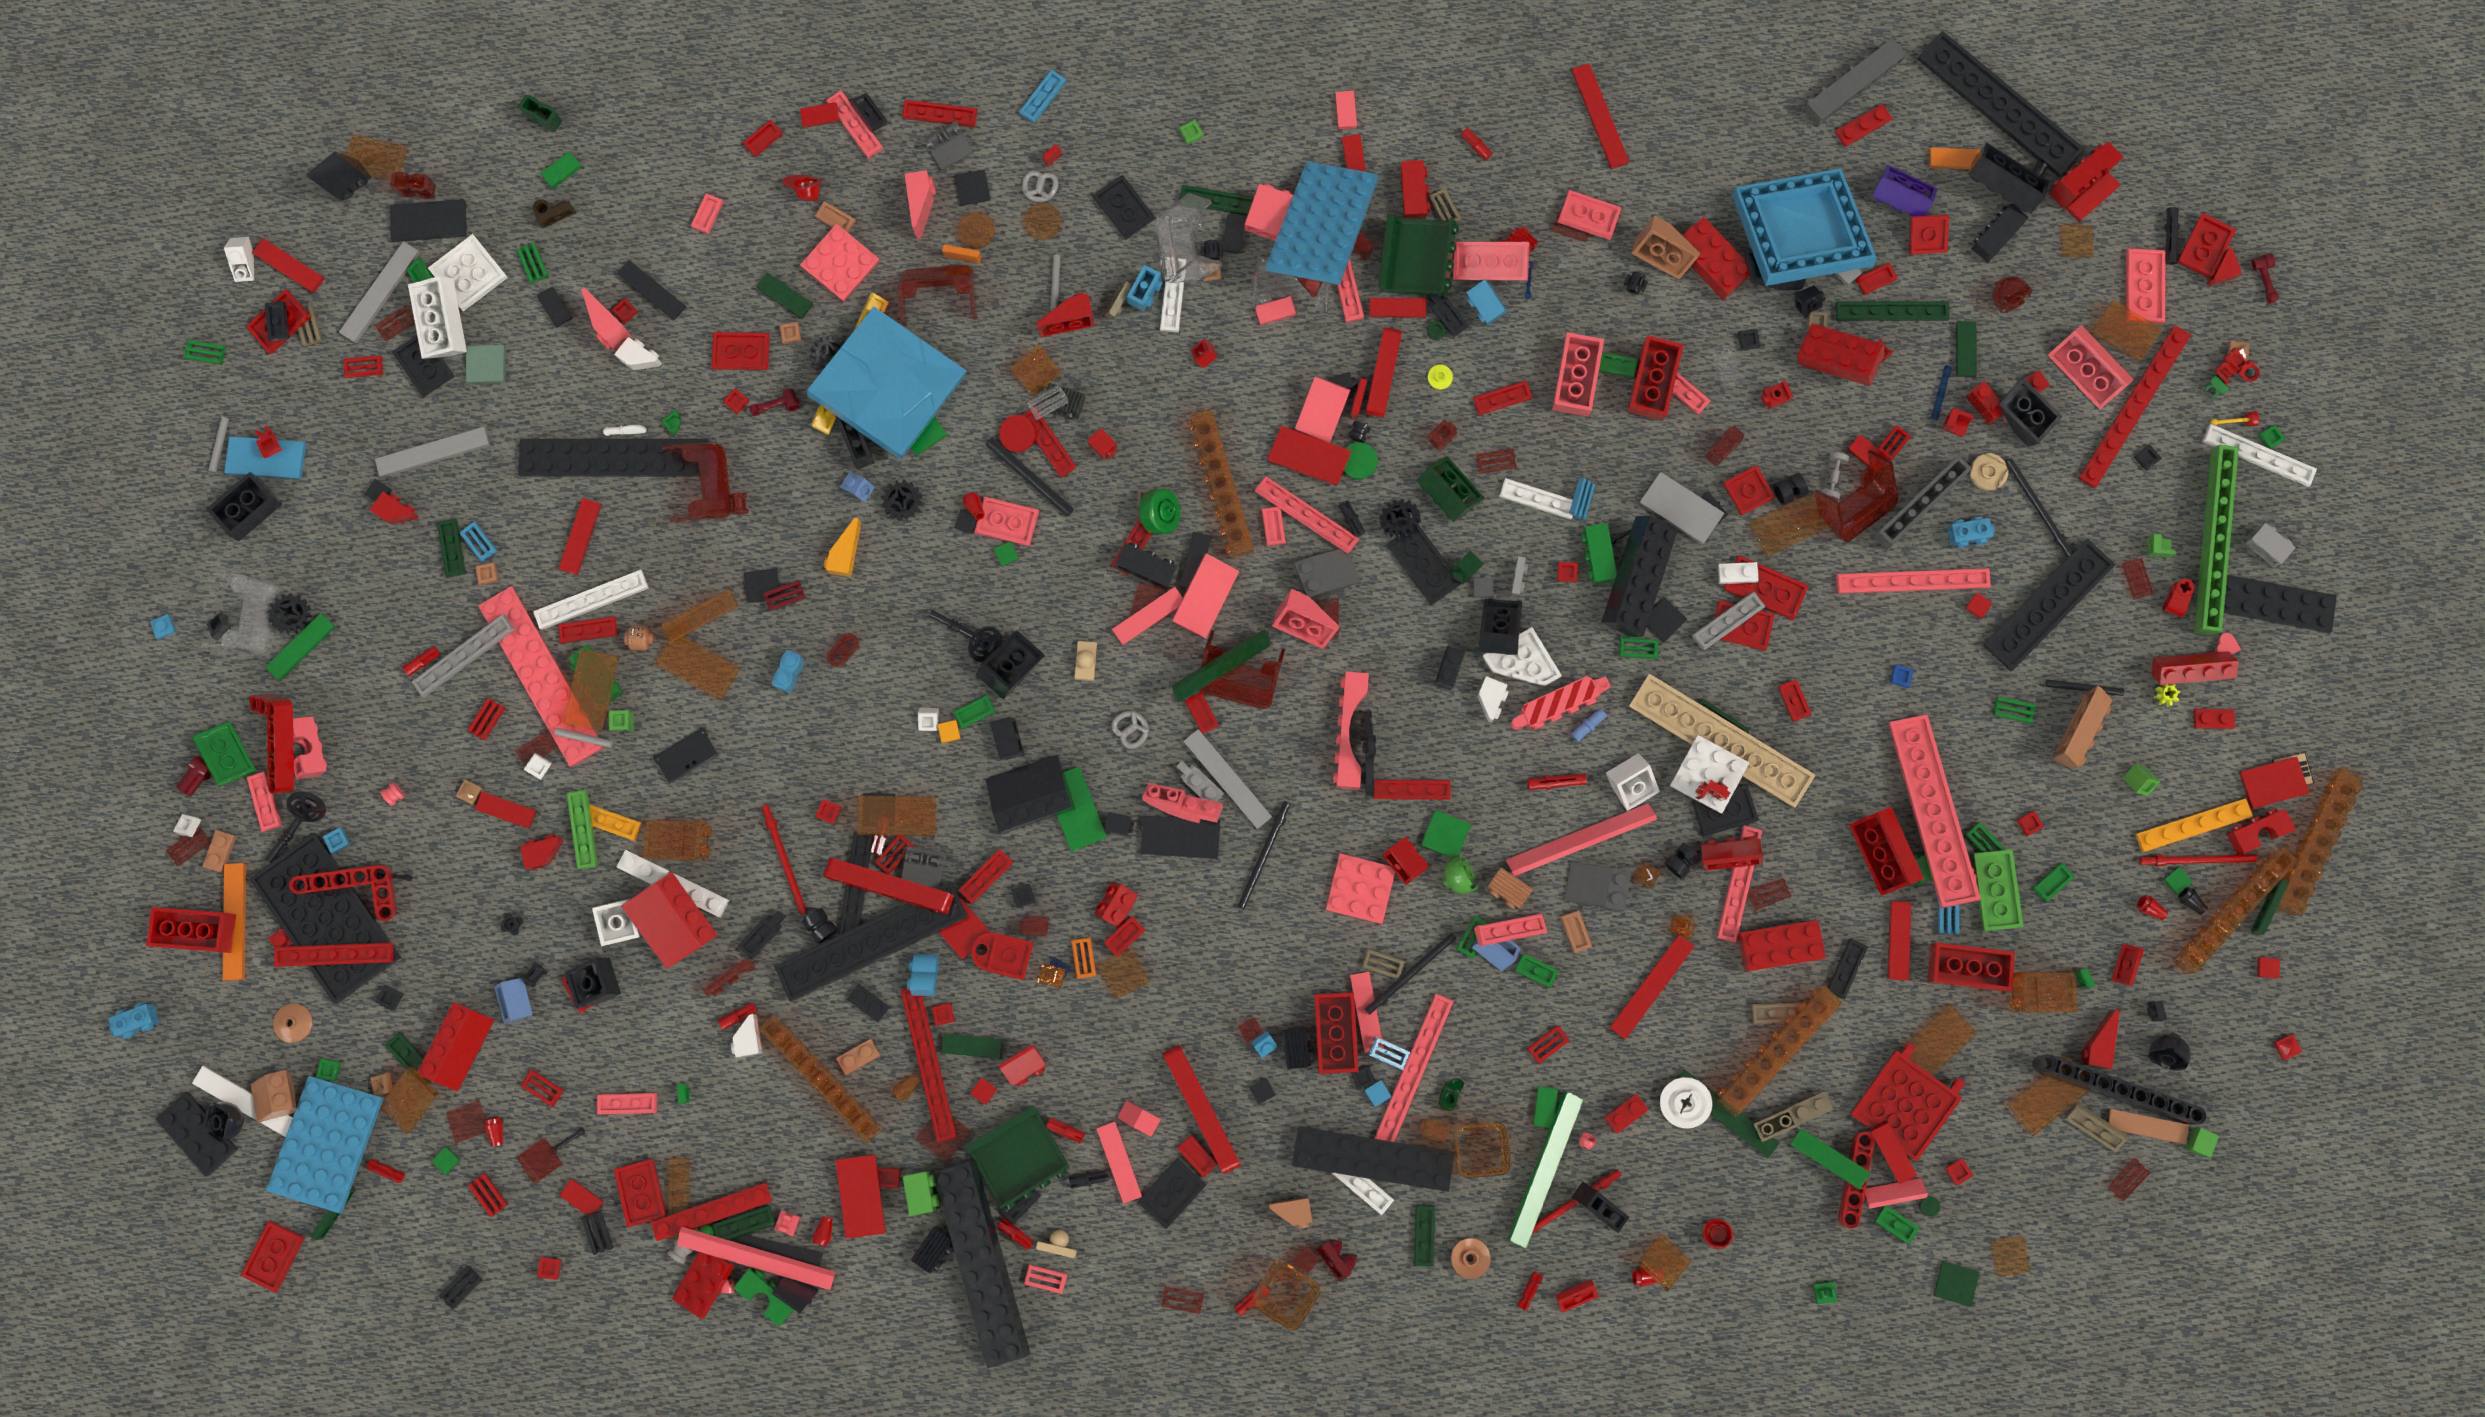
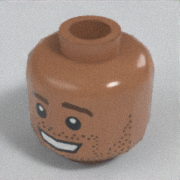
(639, 638)

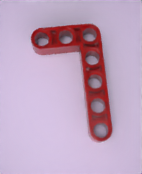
(279, 740)
(350, 881)

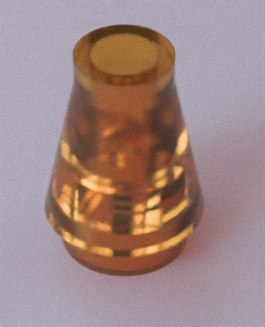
(906, 1087)

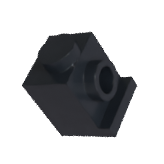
(1809, 300)
(1345, 380)

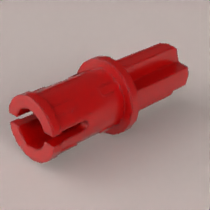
(1476, 144)
(421, 661)
(737, 1016)
(1065, 1130)
(1015, 1234)

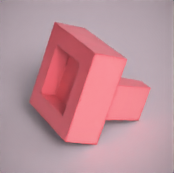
(787, 1223)

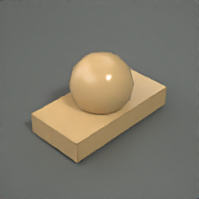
(1085, 661)
(1058, 1242)

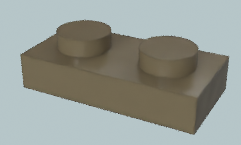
(1114, 307)

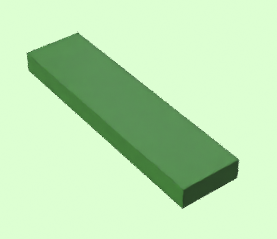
(582, 829)

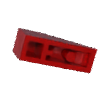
(2101, 1046)

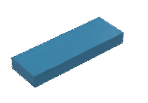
(1042, 96)

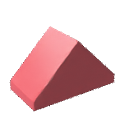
(1138, 1118)

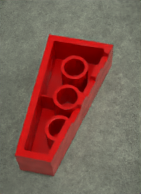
(2088, 172)

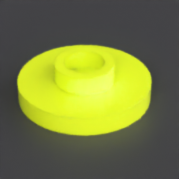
(1440, 377)

